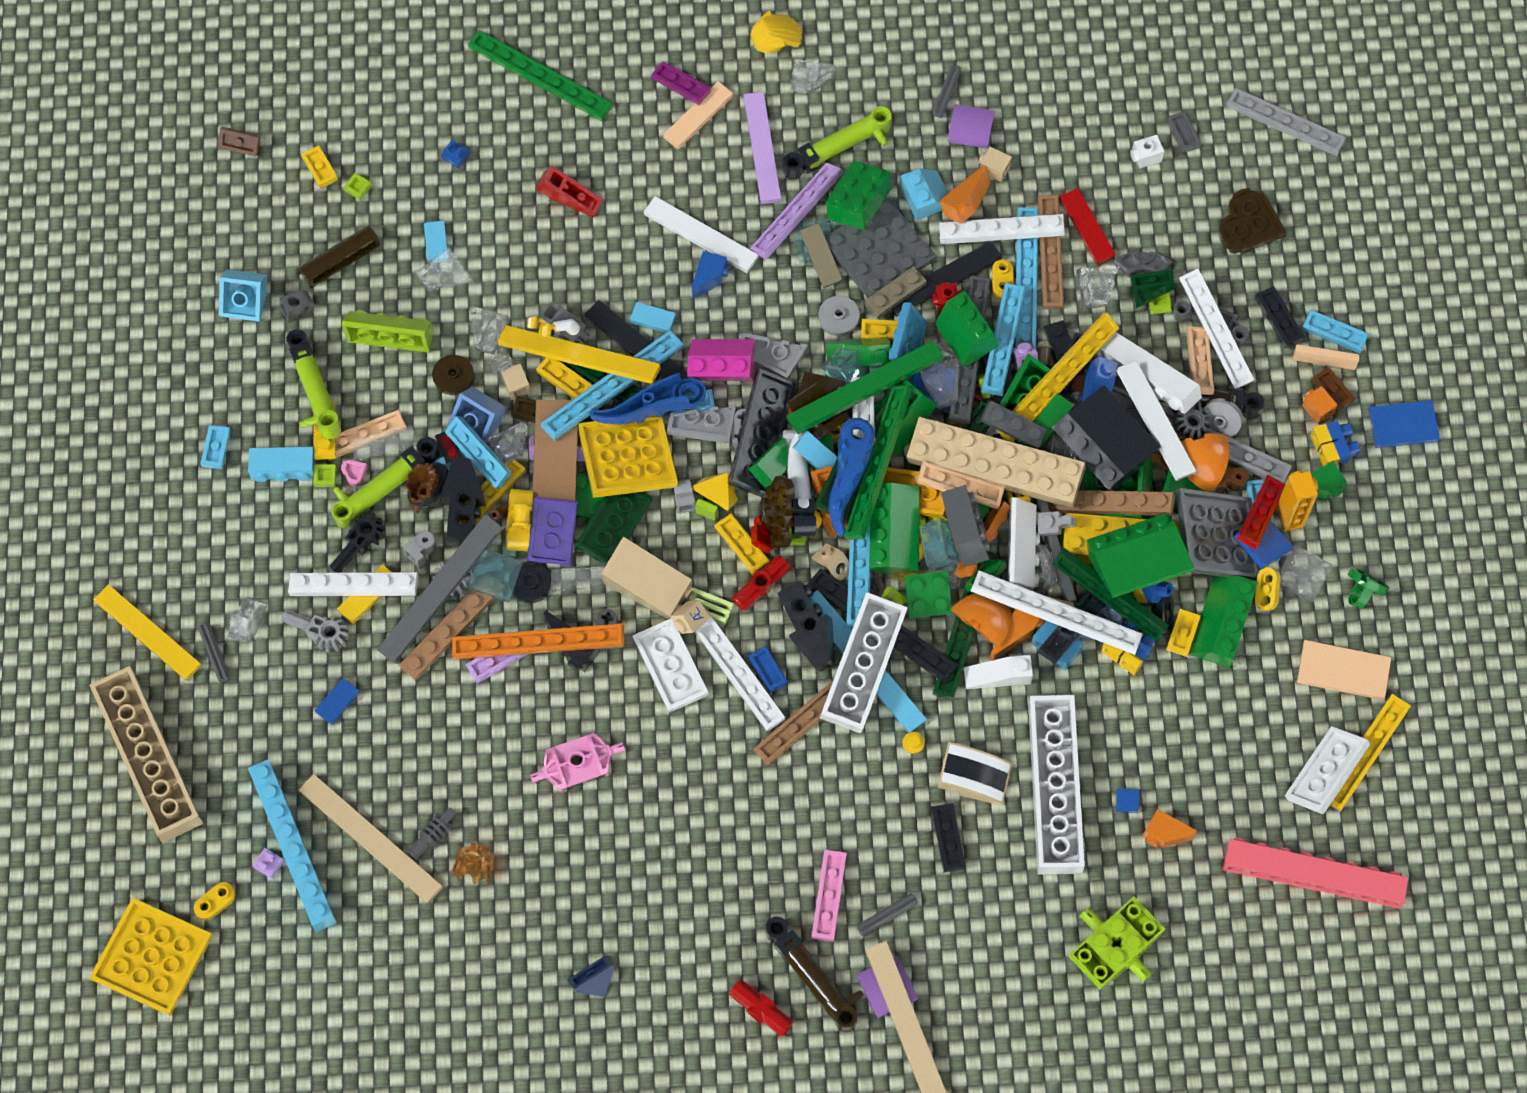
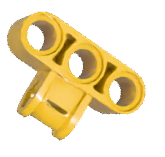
(519, 520)

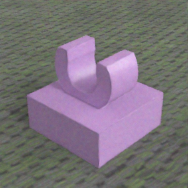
(268, 863)

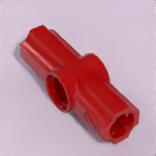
(752, 592)
(761, 1008)

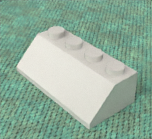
(1022, 544)

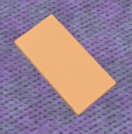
(1344, 670)

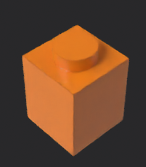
(1319, 404)

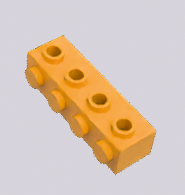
(1297, 500)

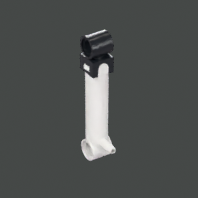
(797, 469)

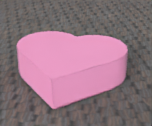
(354, 472)

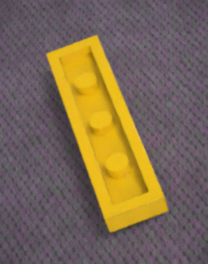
(492, 494)

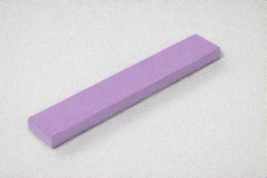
(762, 148)
(796, 210)

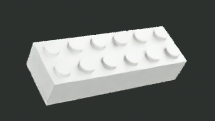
(863, 663)

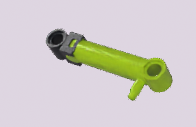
(812, 155)
(313, 385)
(382, 483)

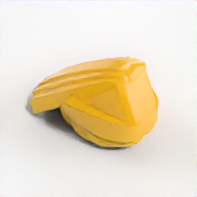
(775, 32)

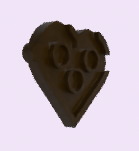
(1250, 222)
(778, 511)

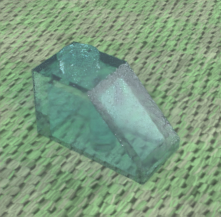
(842, 365)

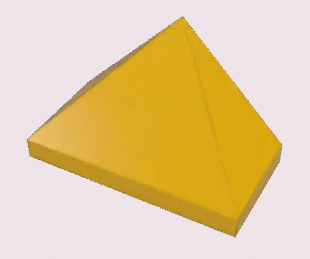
(717, 490)

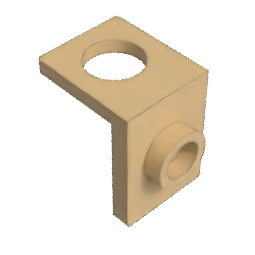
(830, 558)

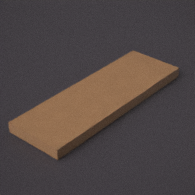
(554, 460)

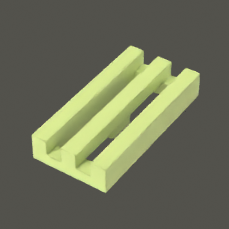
(696, 592)

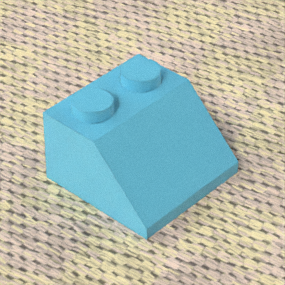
(923, 192)
(242, 295)

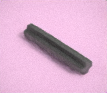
(946, 91)
(214, 652)
(887, 914)

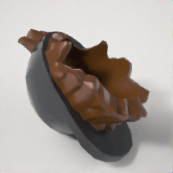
(425, 484)

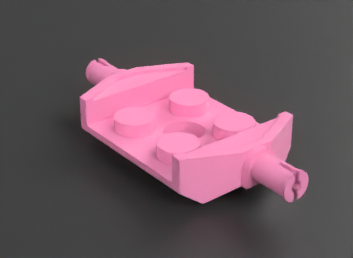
(564, 774)

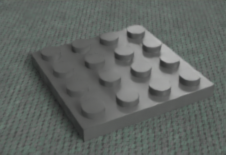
(881, 251)
(1208, 532)

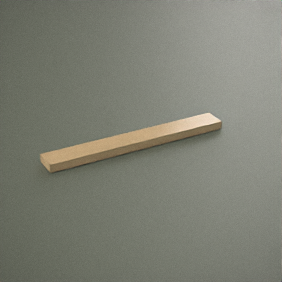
(370, 839)
(904, 1019)

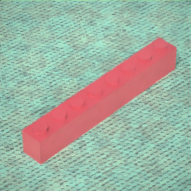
(1315, 873)

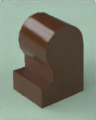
(1233, 479)

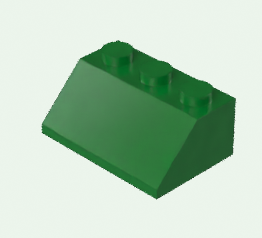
(965, 329)
(1025, 380)
(919, 406)

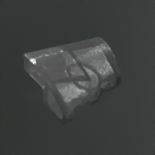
(443, 271)
(1096, 285)

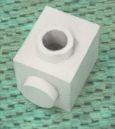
(1147, 151)

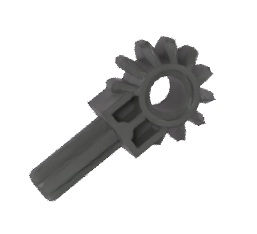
(1194, 414)

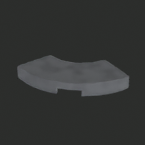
(1140, 262)

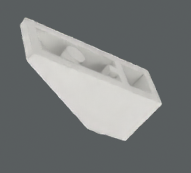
(999, 673)

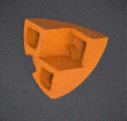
(1209, 459)
(986, 616)

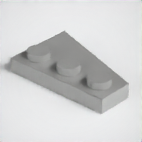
(776, 355)
(704, 425)

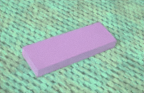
(487, 666)

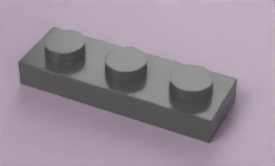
(1013, 425)

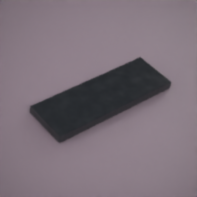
(761, 427)

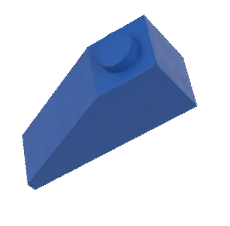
(1099, 373)

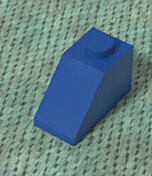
(709, 273)

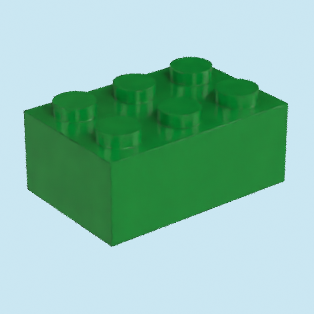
(858, 195)

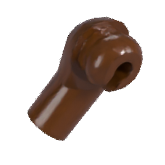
(500, 511)

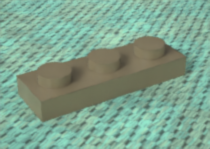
(895, 292)

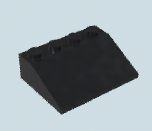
(1107, 438)

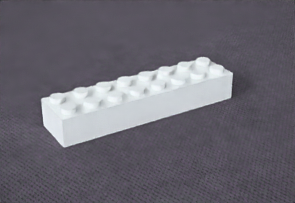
(1056, 785)

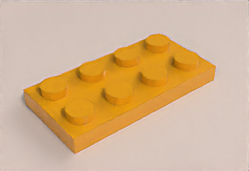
(930, 498)

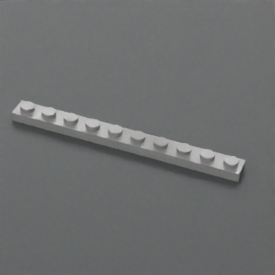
(1239, 453)

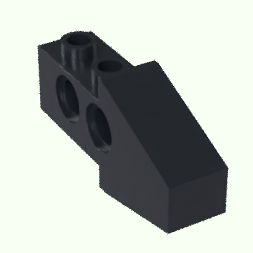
(461, 485)
(815, 644)

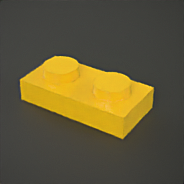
(319, 167)
(878, 328)
(1183, 632)

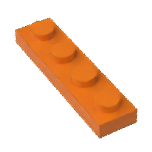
(991, 523)

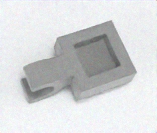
(1052, 522)

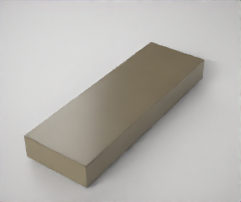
(820, 255)

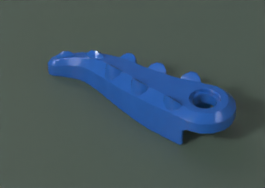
(655, 400)
(852, 461)

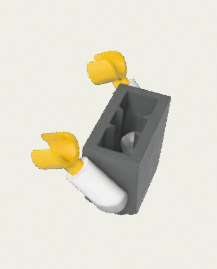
(560, 321)

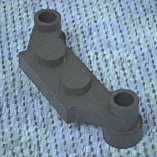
(1185, 311)

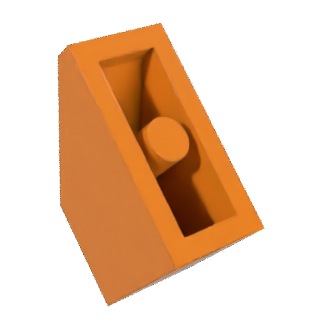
(1167, 831)

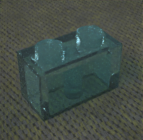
(938, 544)

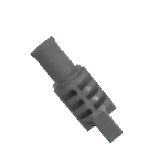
(432, 833)

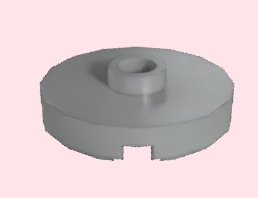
(842, 324)
(1226, 411)

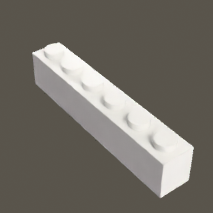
(1164, 380)

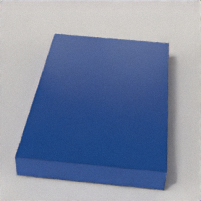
(1404, 424)

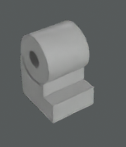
(684, 497)
(418, 547)

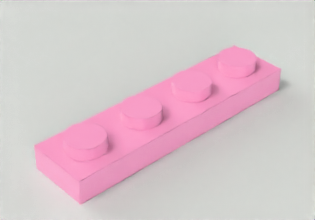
(829, 895)

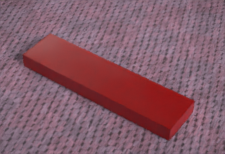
(1087, 226)
(1261, 512)

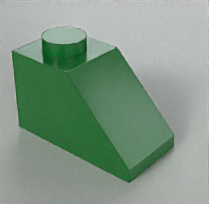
(771, 463)
(1329, 481)

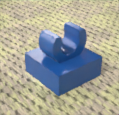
(455, 154)

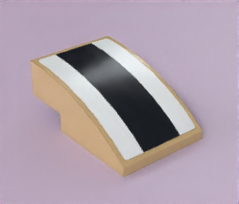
(974, 774)

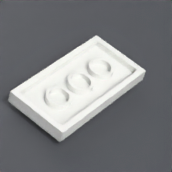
(670, 665)
(1327, 770)

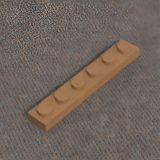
(1119, 503)
(441, 636)

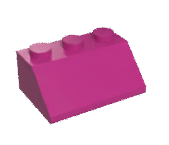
(721, 359)

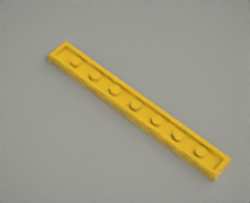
(579, 354)
(1065, 369)

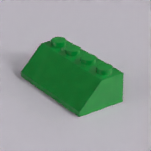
(895, 529)
(1223, 619)

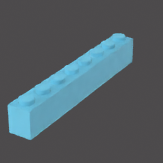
(292, 846)

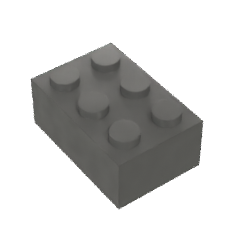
(966, 525)

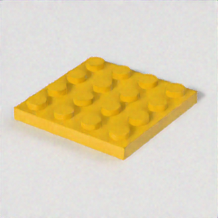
(627, 457)
(151, 956)

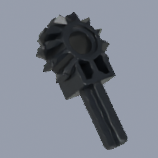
(359, 541)

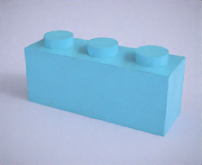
(281, 463)

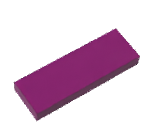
(681, 83)

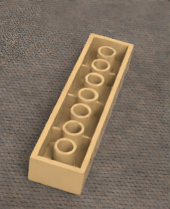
(997, 462)
(146, 754)

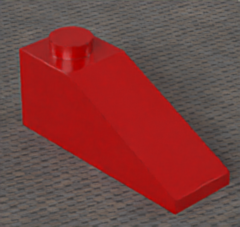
(568, 192)

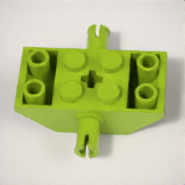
(1131, 928)

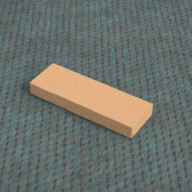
(1325, 357)

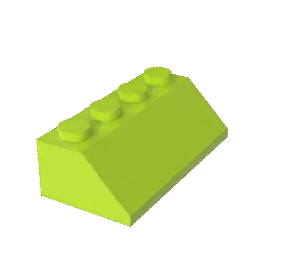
(388, 331)

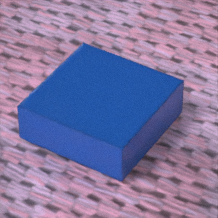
(1127, 800)

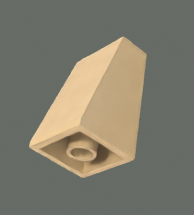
(646, 579)

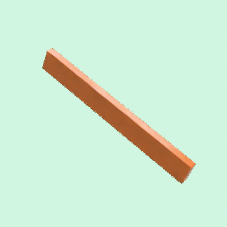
(538, 641)

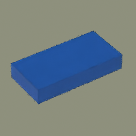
(767, 669)
(337, 701)

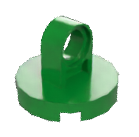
(1364, 587)

